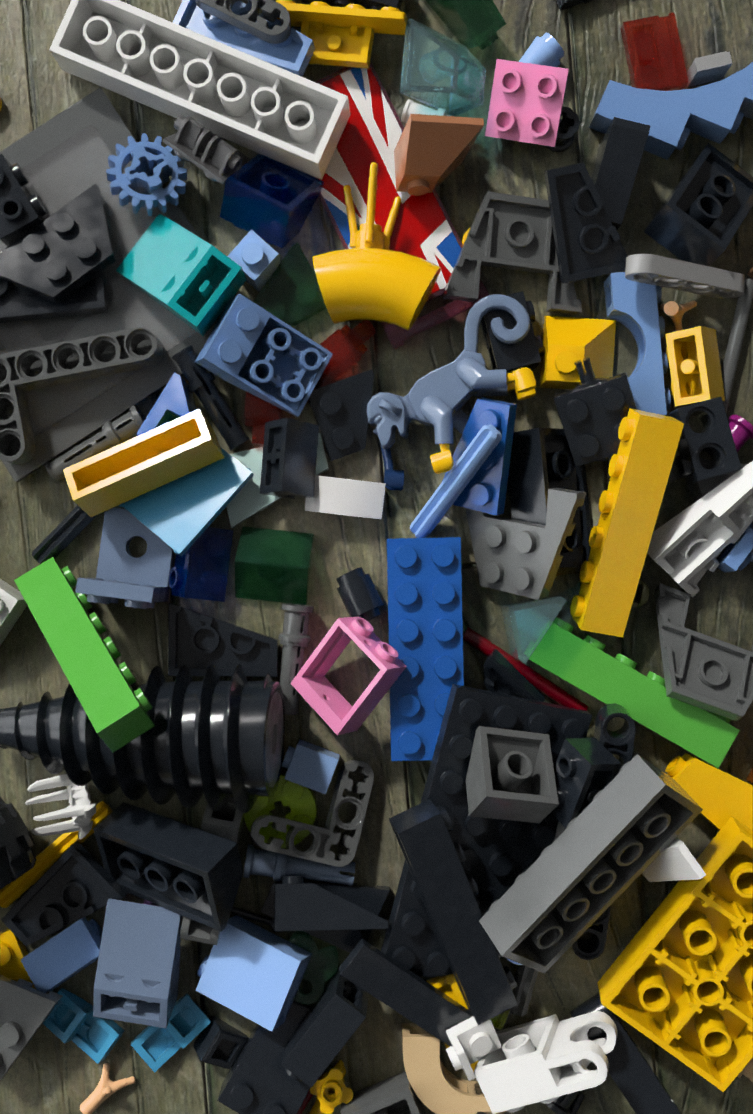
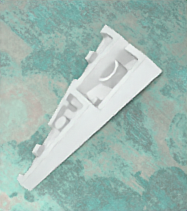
(699, 533)

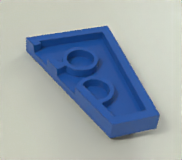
(489, 485)

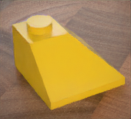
(573, 340)

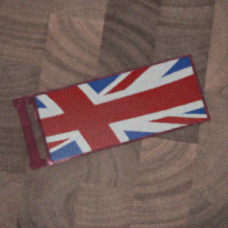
(422, 221)

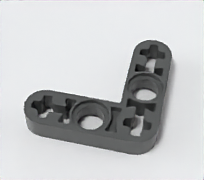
(270, 10)
(324, 837)

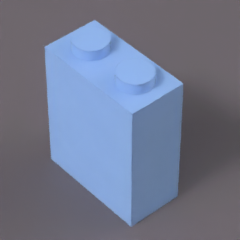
(253, 972)

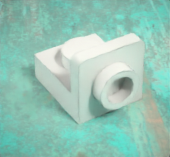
(470, 1044)

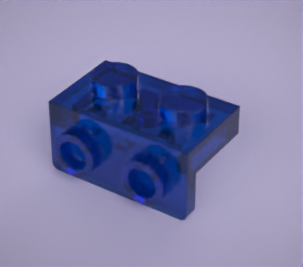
(204, 567)

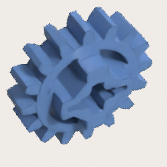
(135, 185)

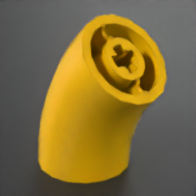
(374, 285)

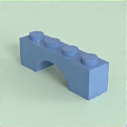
(637, 308)

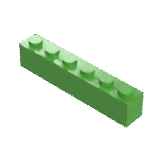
(84, 655)
(644, 697)

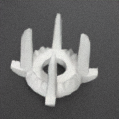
(79, 807)

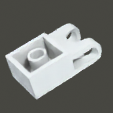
(545, 1061)

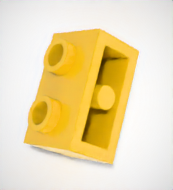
(694, 365)

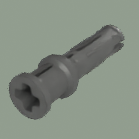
(111, 435)
(294, 641)

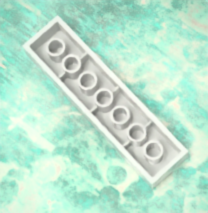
(202, 79)

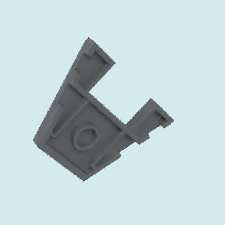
(515, 236)
(523, 554)
(699, 666)

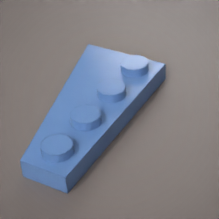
(289, 55)

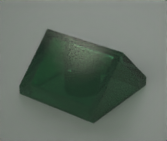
(273, 565)

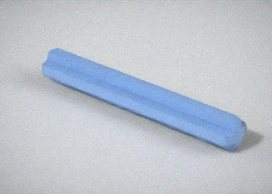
(456, 481)

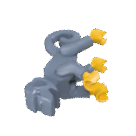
(442, 392)

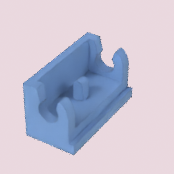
(64, 955)

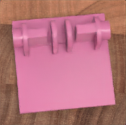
(526, 102)

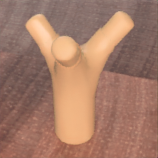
(676, 311)
(104, 1090)

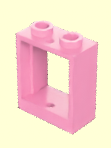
(324, 697)

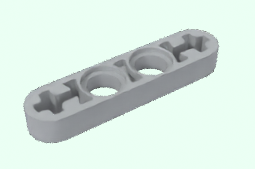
(684, 276)

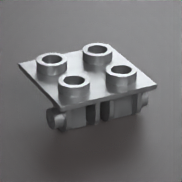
(205, 149)

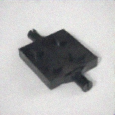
(594, 413)

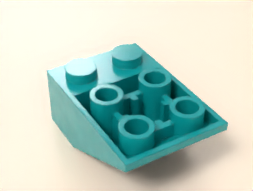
(182, 273)

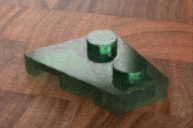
(292, 290)

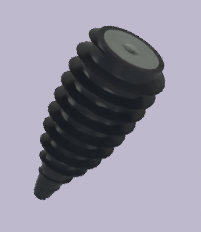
(203, 740)

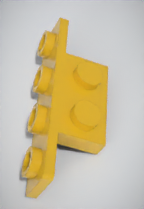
(343, 33)

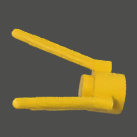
(370, 234)

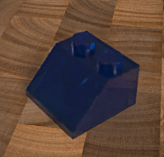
(269, 199)

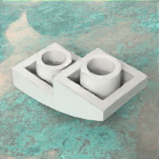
(347, 497)

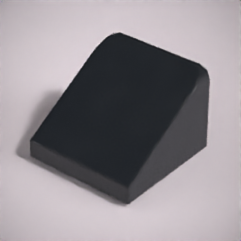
(219, 1043)

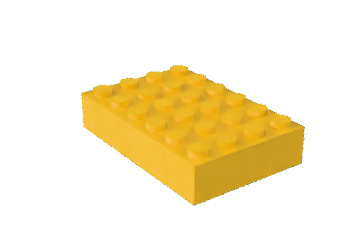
(692, 965)

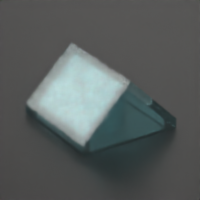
(528, 622)

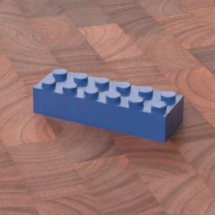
(428, 636)

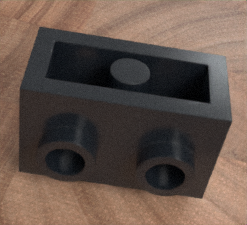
(17, 208)
(580, 774)

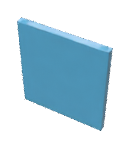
(191, 503)

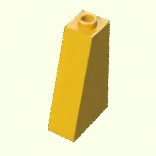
(713, 790)

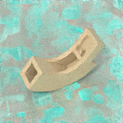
(433, 1081)

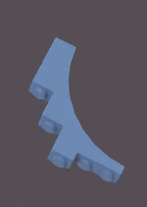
(705, 110)

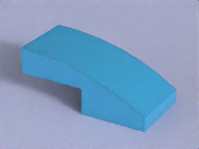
(74, 1021)
(159, 1044)

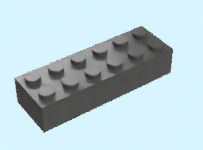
(589, 865)

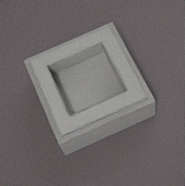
(709, 68)

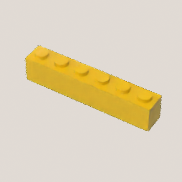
(626, 521)

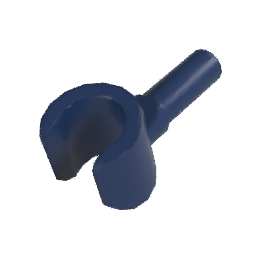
(393, 478)

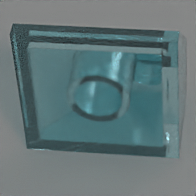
(440, 71)

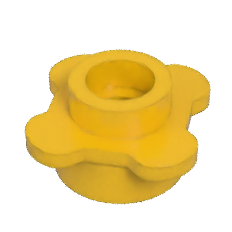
(335, 1080)

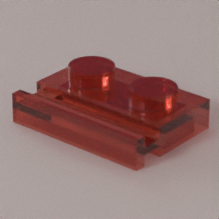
(654, 53)

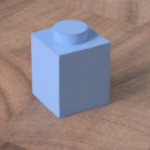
(256, 259)
(310, 766)

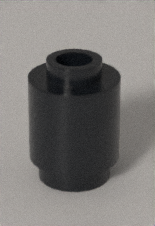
(359, 594)

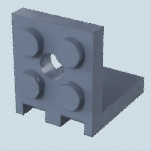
(121, 574)

